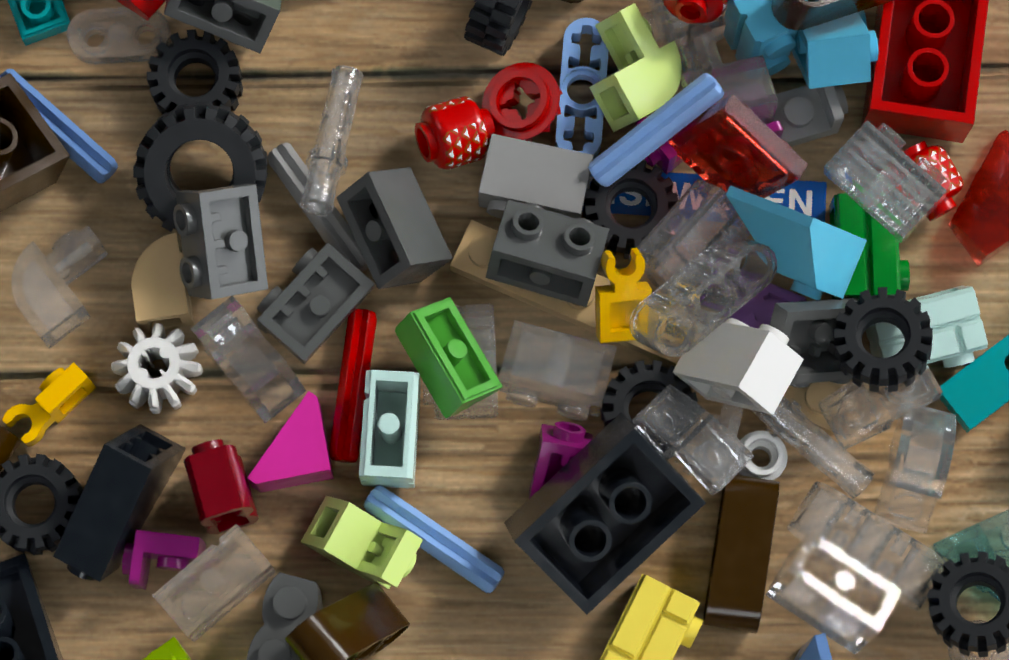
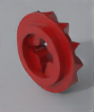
(504, 93)

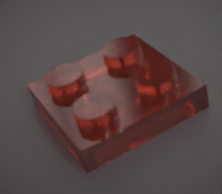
(738, 150)

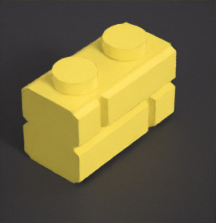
(654, 623)

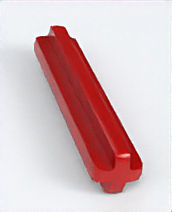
(351, 386)

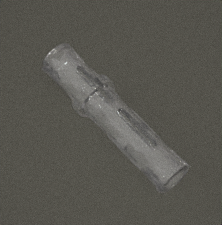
(328, 157)
(817, 447)

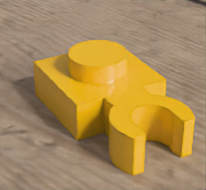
(618, 300)

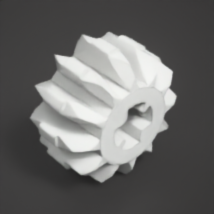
(139, 381)

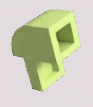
(645, 75)
(362, 542)

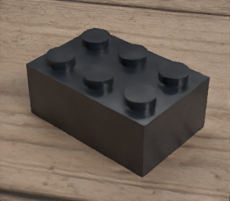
(603, 513)

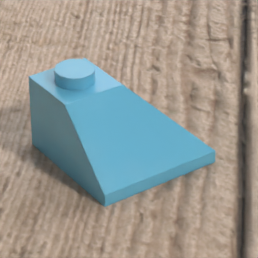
(805, 248)

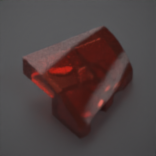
(983, 214)

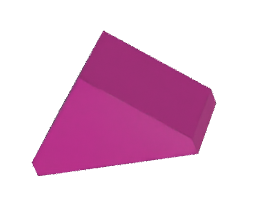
(297, 453)

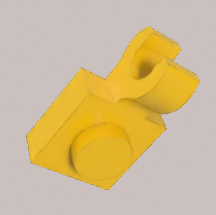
(59, 396)

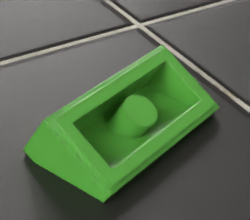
(447, 357)

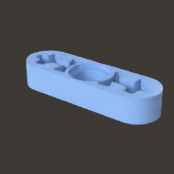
(571, 56)

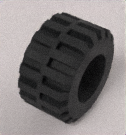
(189, 124)

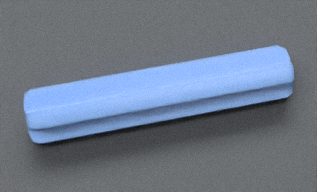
(656, 129)
(436, 539)

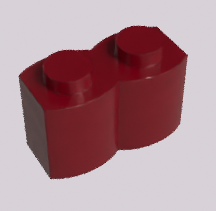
(220, 487)

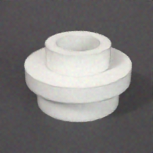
(775, 449)

